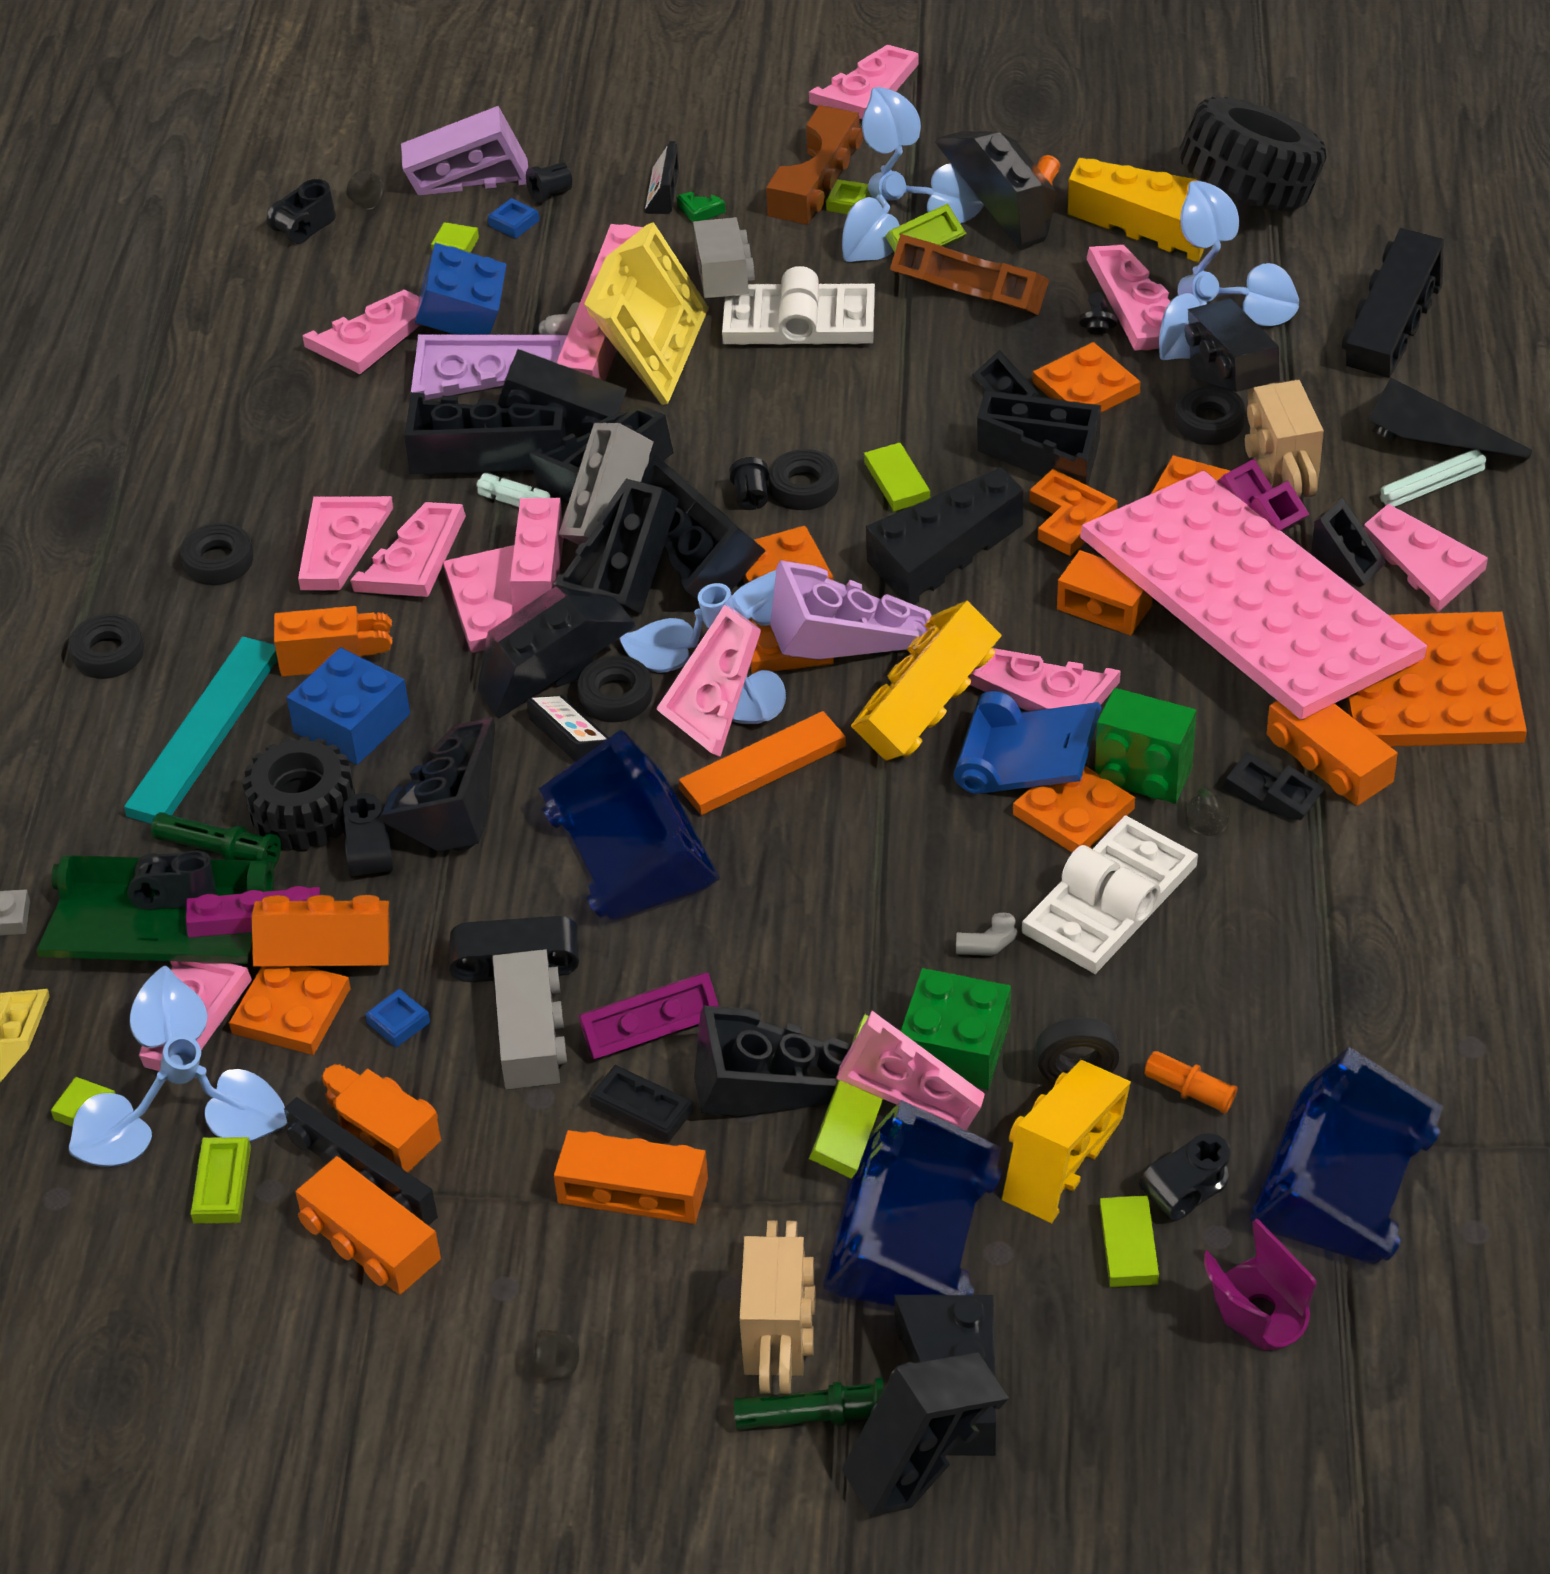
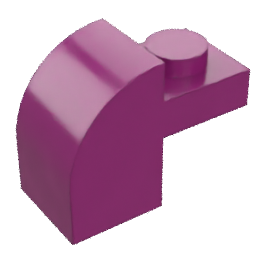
(1277, 505)

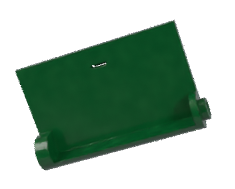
(102, 923)

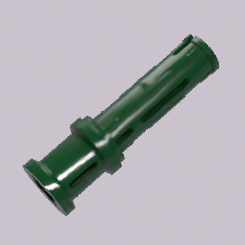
(230, 843)
(835, 1405)

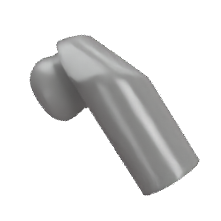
(560, 323)
(990, 941)

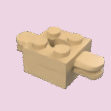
(1285, 435)
(776, 1306)

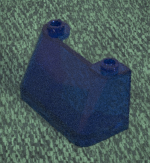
(628, 829)
(1346, 1159)
(911, 1209)

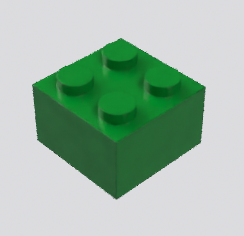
(1145, 744)
(960, 1022)

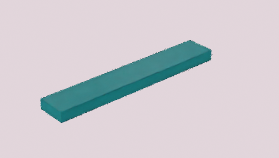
(202, 730)

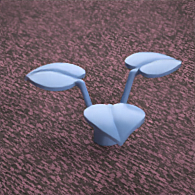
(887, 126)
(1206, 220)
(665, 644)
(172, 1015)

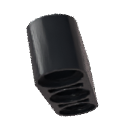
(476, 943)

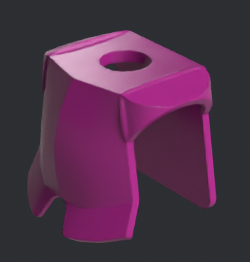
(1271, 1276)

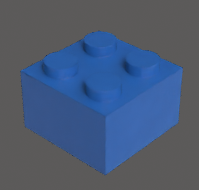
(460, 292)
(349, 704)

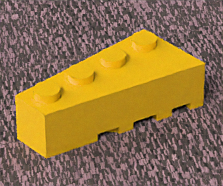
(1131, 199)
(926, 680)

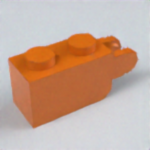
(311, 636)
(382, 1115)

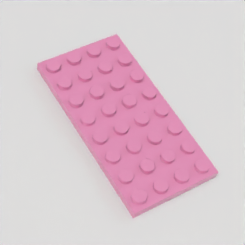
(1253, 594)

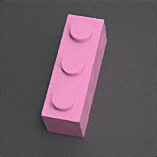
(536, 550)

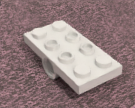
(800, 312)
(1108, 893)

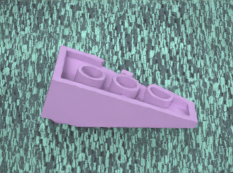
(832, 619)

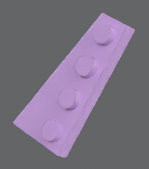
(473, 362)

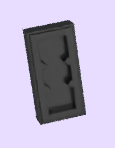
(641, 1103)

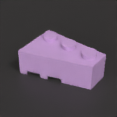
(465, 154)

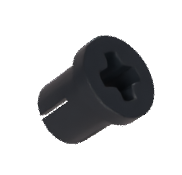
(548, 181)
(750, 479)

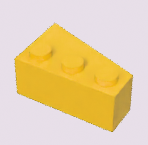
(1059, 1135)

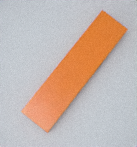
(762, 763)

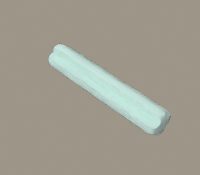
(1433, 478)

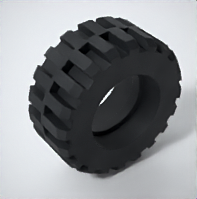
(1252, 153)

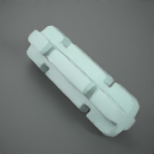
(507, 490)

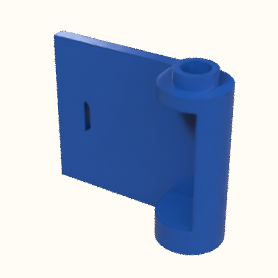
(1024, 748)

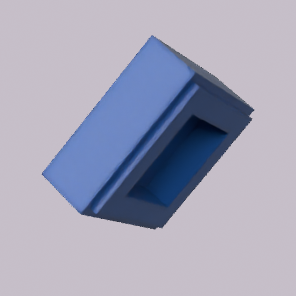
(513, 218)
(397, 1018)

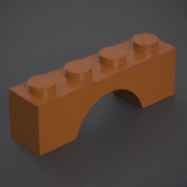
(800, 189)
(969, 274)

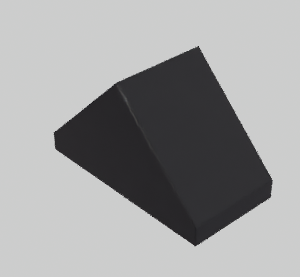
(1344, 545)

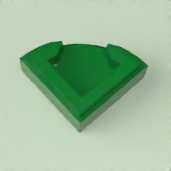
(700, 208)

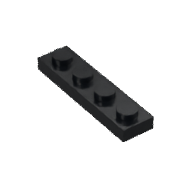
(327, 1139)

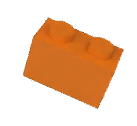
(1101, 594)

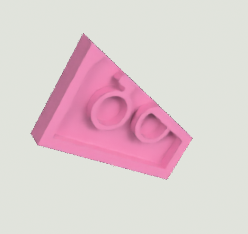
(852, 92)
(369, 336)
(338, 538)
(416, 556)
(900, 1069)

